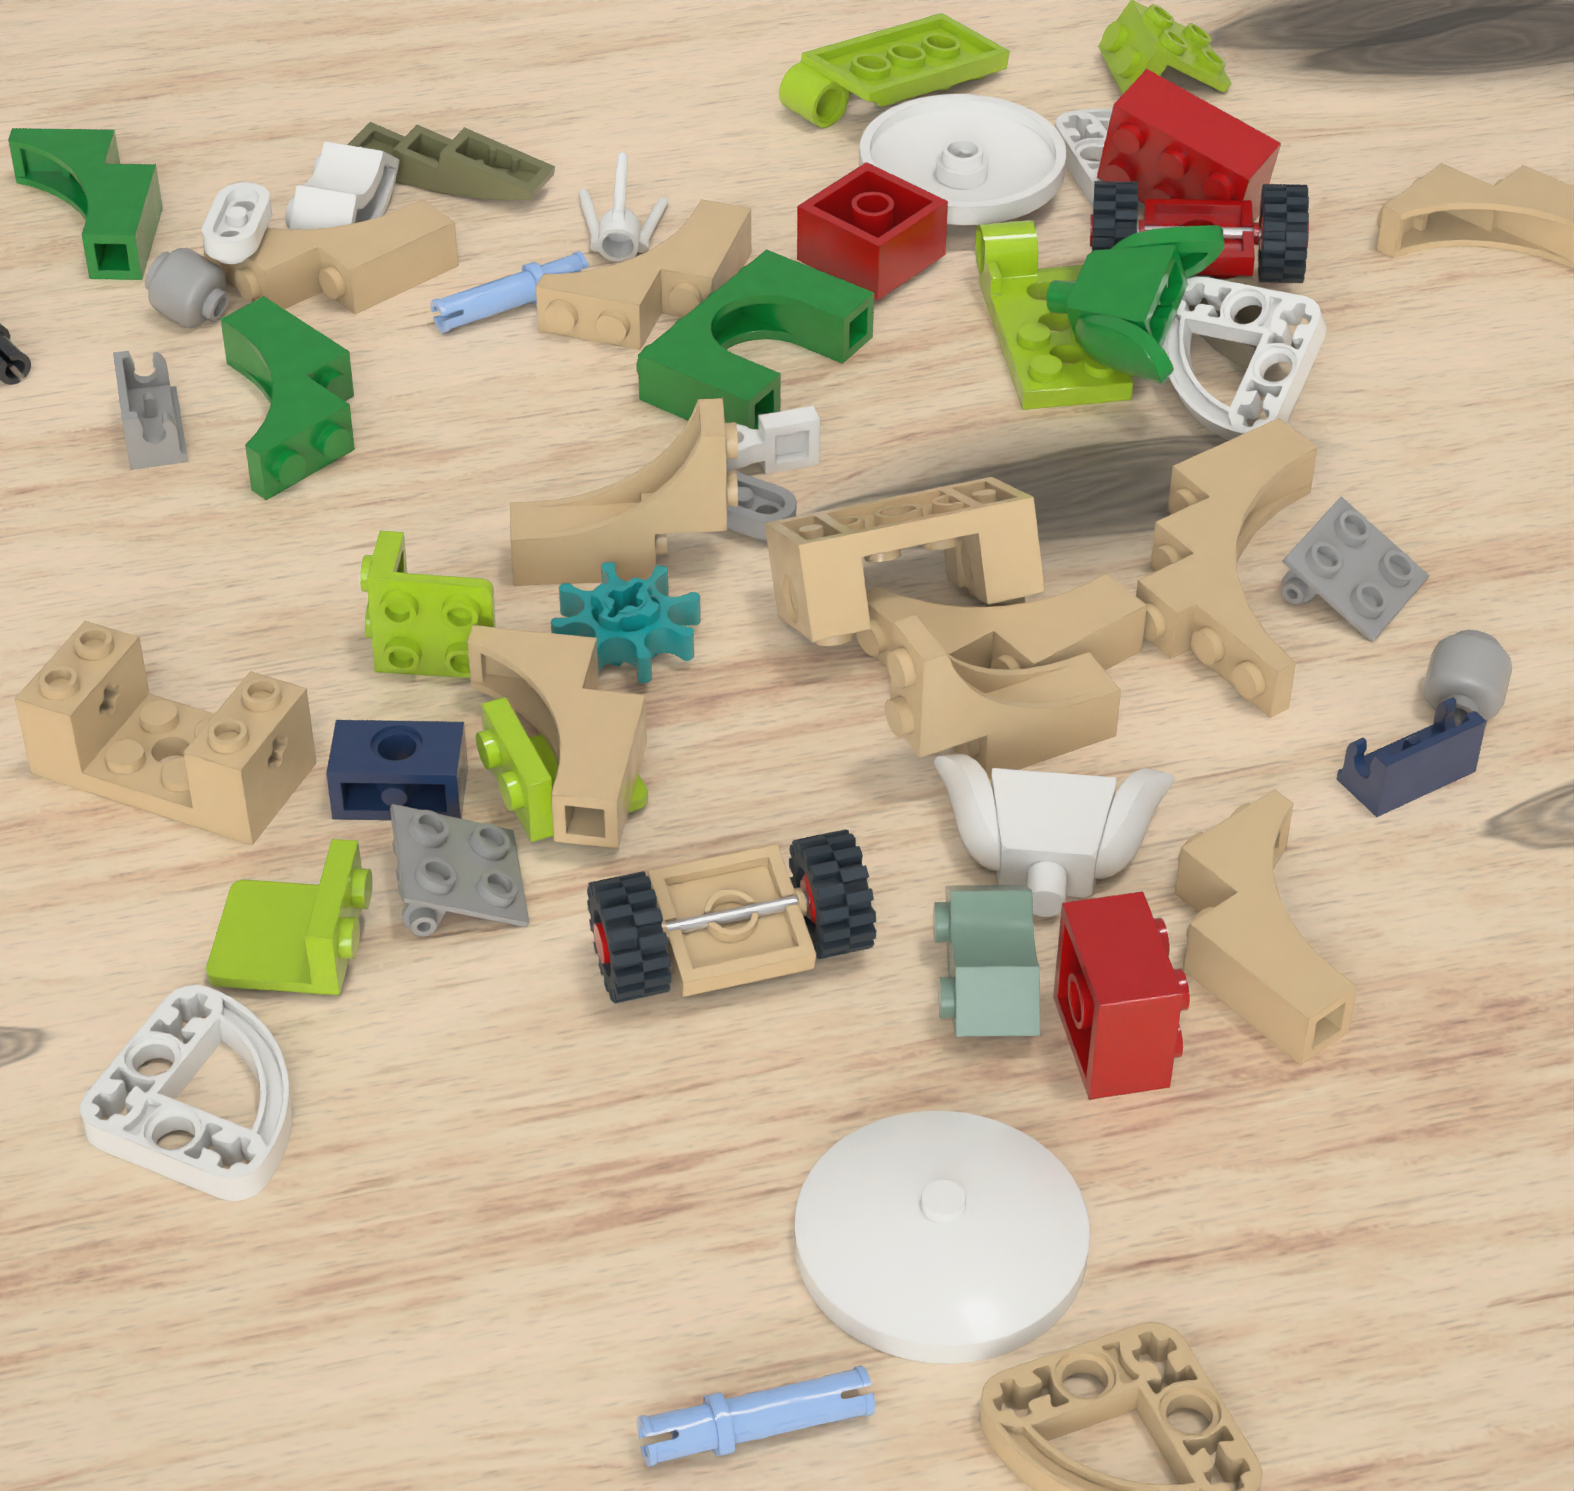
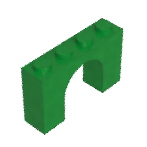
(762, 301)

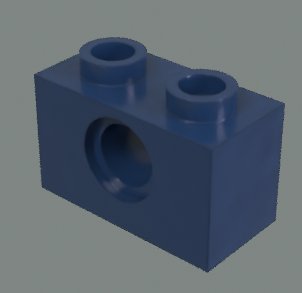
(397, 764)

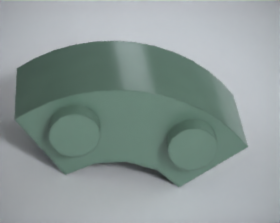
(990, 960)

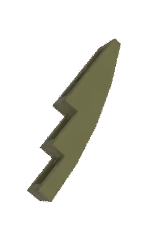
(462, 166)

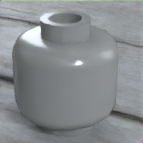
(187, 287)
(1472, 671)

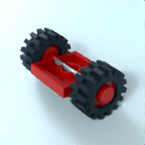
(1279, 233)

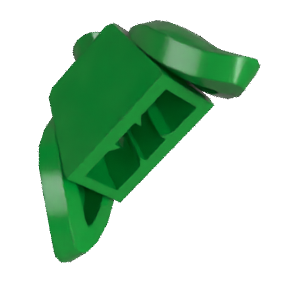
(1132, 294)

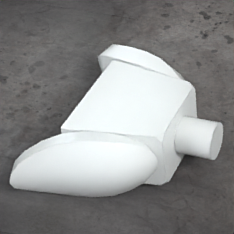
(1050, 826)

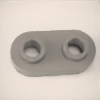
(759, 504)

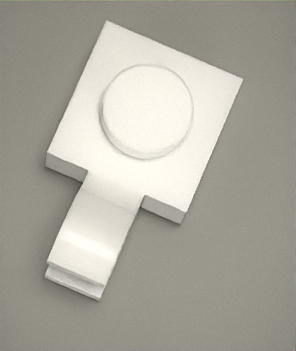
(781, 442)

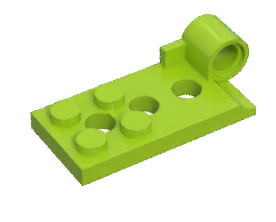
(888, 67)
(1023, 324)

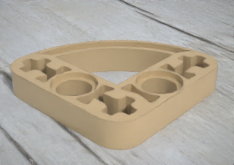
(1128, 1387)

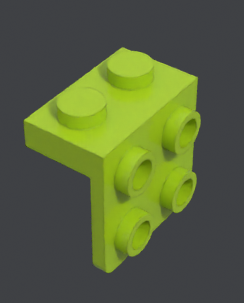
(1152, 40)
(420, 619)
(526, 769)
(293, 932)

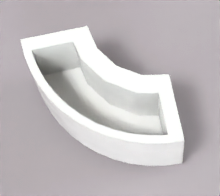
(345, 188)

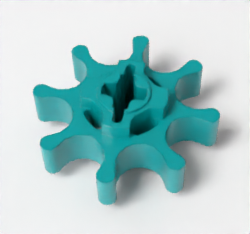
(630, 619)

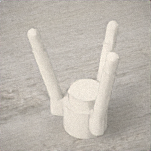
(618, 231)

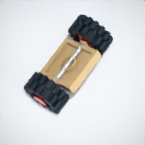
(731, 917)

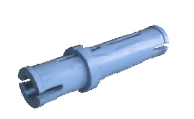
(500, 294)
(754, 1416)

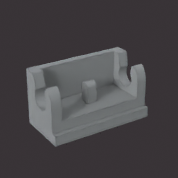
(149, 414)

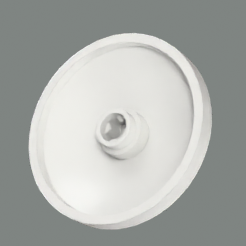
(973, 151)
(941, 1237)

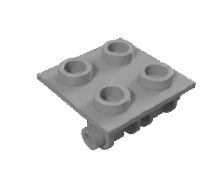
(1352, 570)
(455, 869)

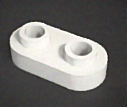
(236, 222)

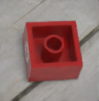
(872, 229)
(1119, 994)

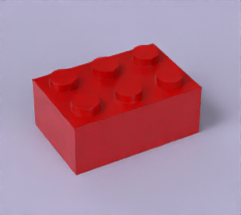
(1184, 147)

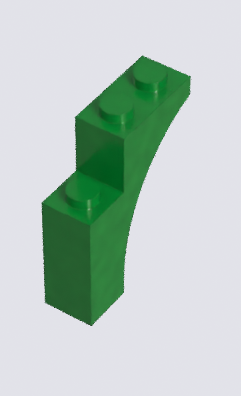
(114, 198)
(307, 390)

